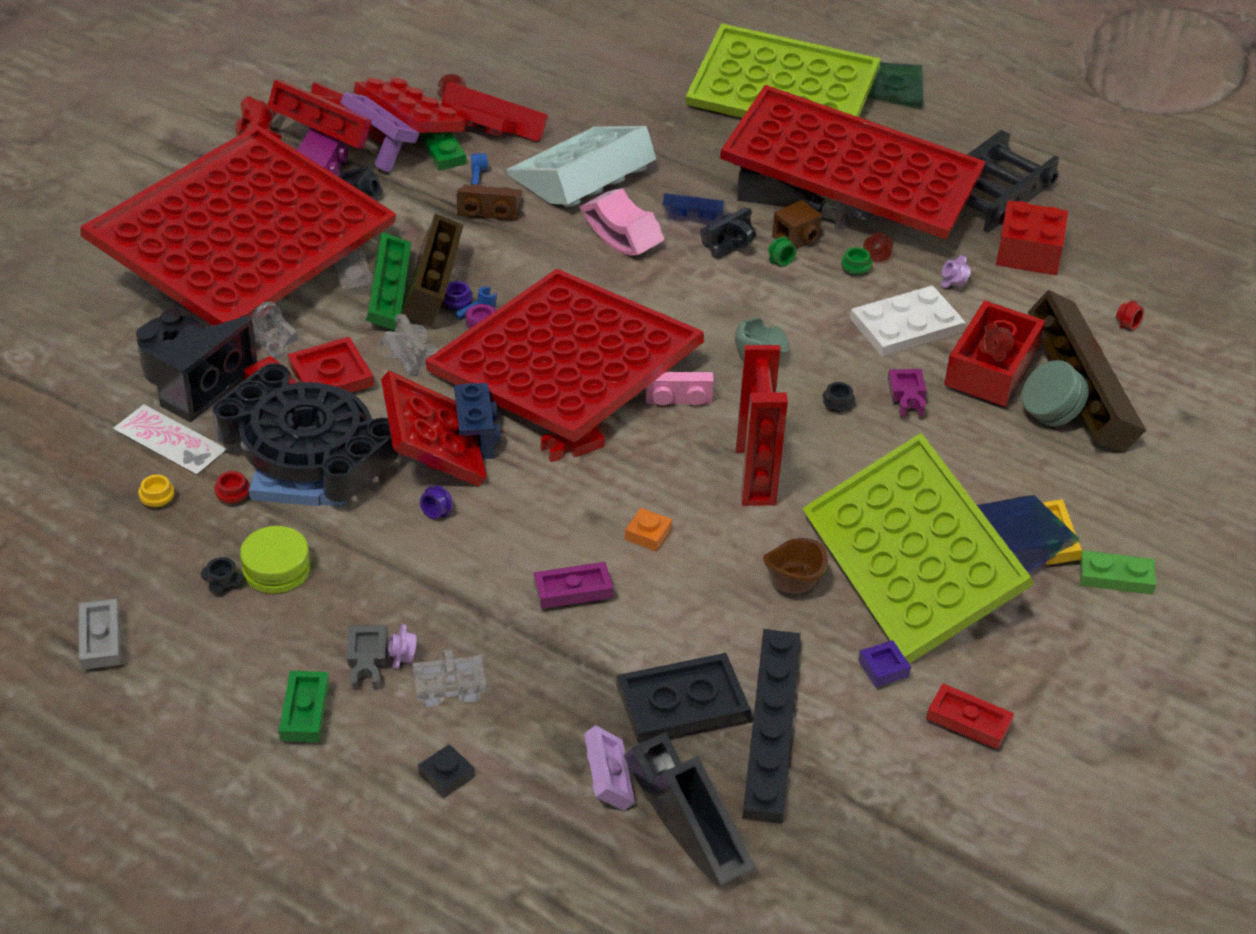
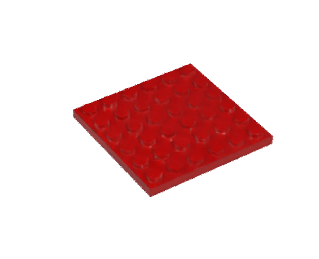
(566, 353)

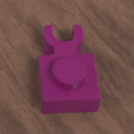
(908, 388)

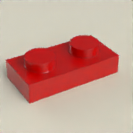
(970, 716)

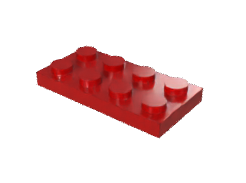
(410, 105)

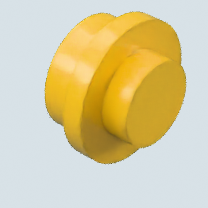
(156, 491)

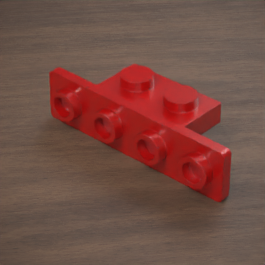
(494, 112)

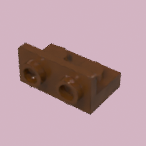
(489, 202)

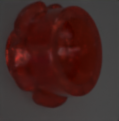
(885, 250)

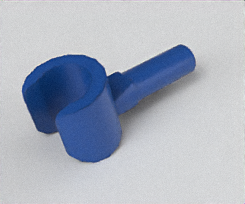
(478, 163)
(483, 298)

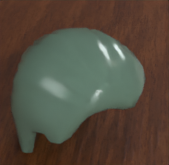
(755, 333)

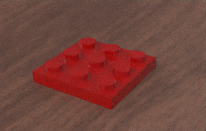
(427, 429)

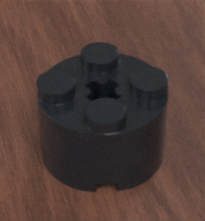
(160, 332)

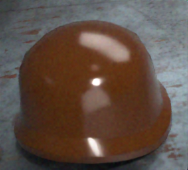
(796, 565)

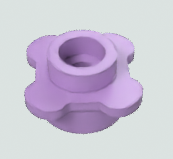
(955, 272)
(402, 647)

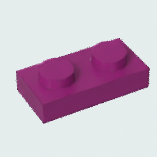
(573, 585)

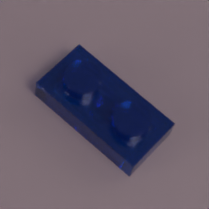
(706, 208)

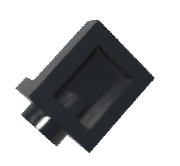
(363, 180)

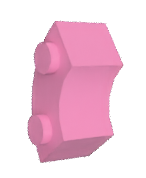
(622, 223)

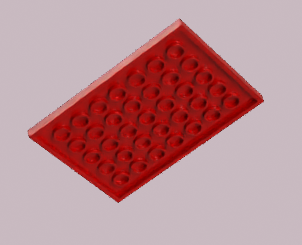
(238, 227)

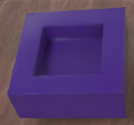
(884, 663)

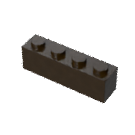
(432, 270)

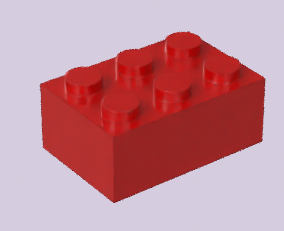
(977, 371)

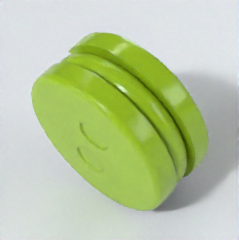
(275, 559)

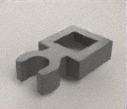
(365, 651)

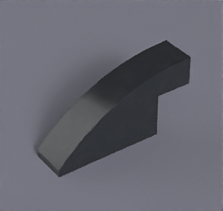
(690, 808)

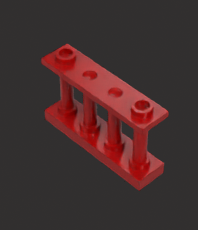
(323, 112)
(761, 425)

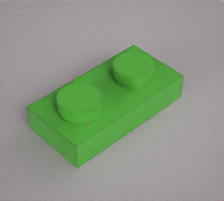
(1117, 572)

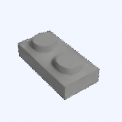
(99, 634)

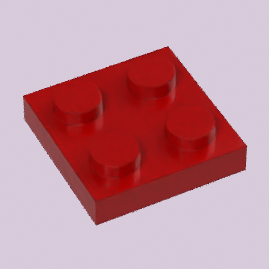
(332, 364)

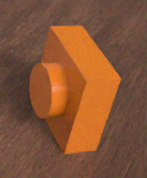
(648, 529)

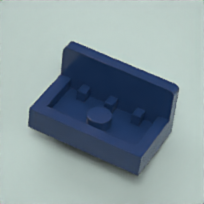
(477, 415)

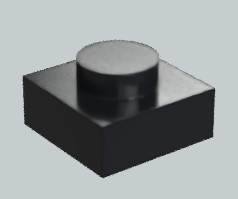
(446, 771)

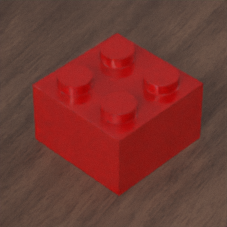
(1032, 237)

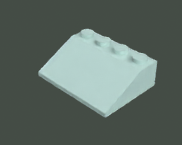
(585, 163)

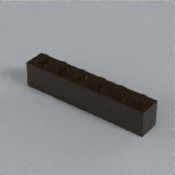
(1070, 340)

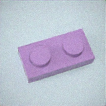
(609, 768)

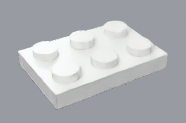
(907, 320)

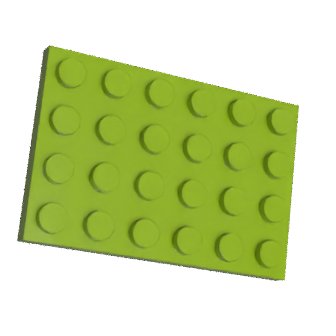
(747, 59)
(917, 548)

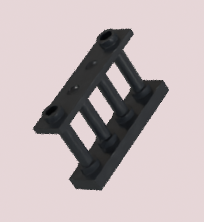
(1025, 189)

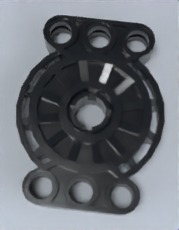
(304, 432)

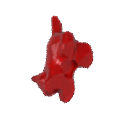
(255, 113)

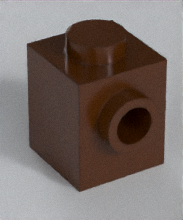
(798, 223)

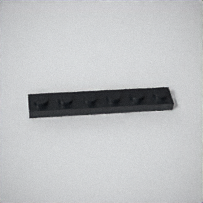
(772, 727)

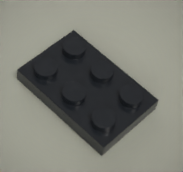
(683, 697)

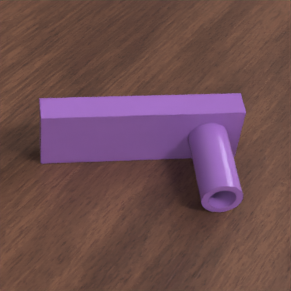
(394, 128)

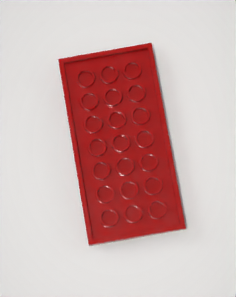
(853, 161)

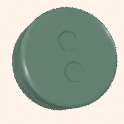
(1055, 393)

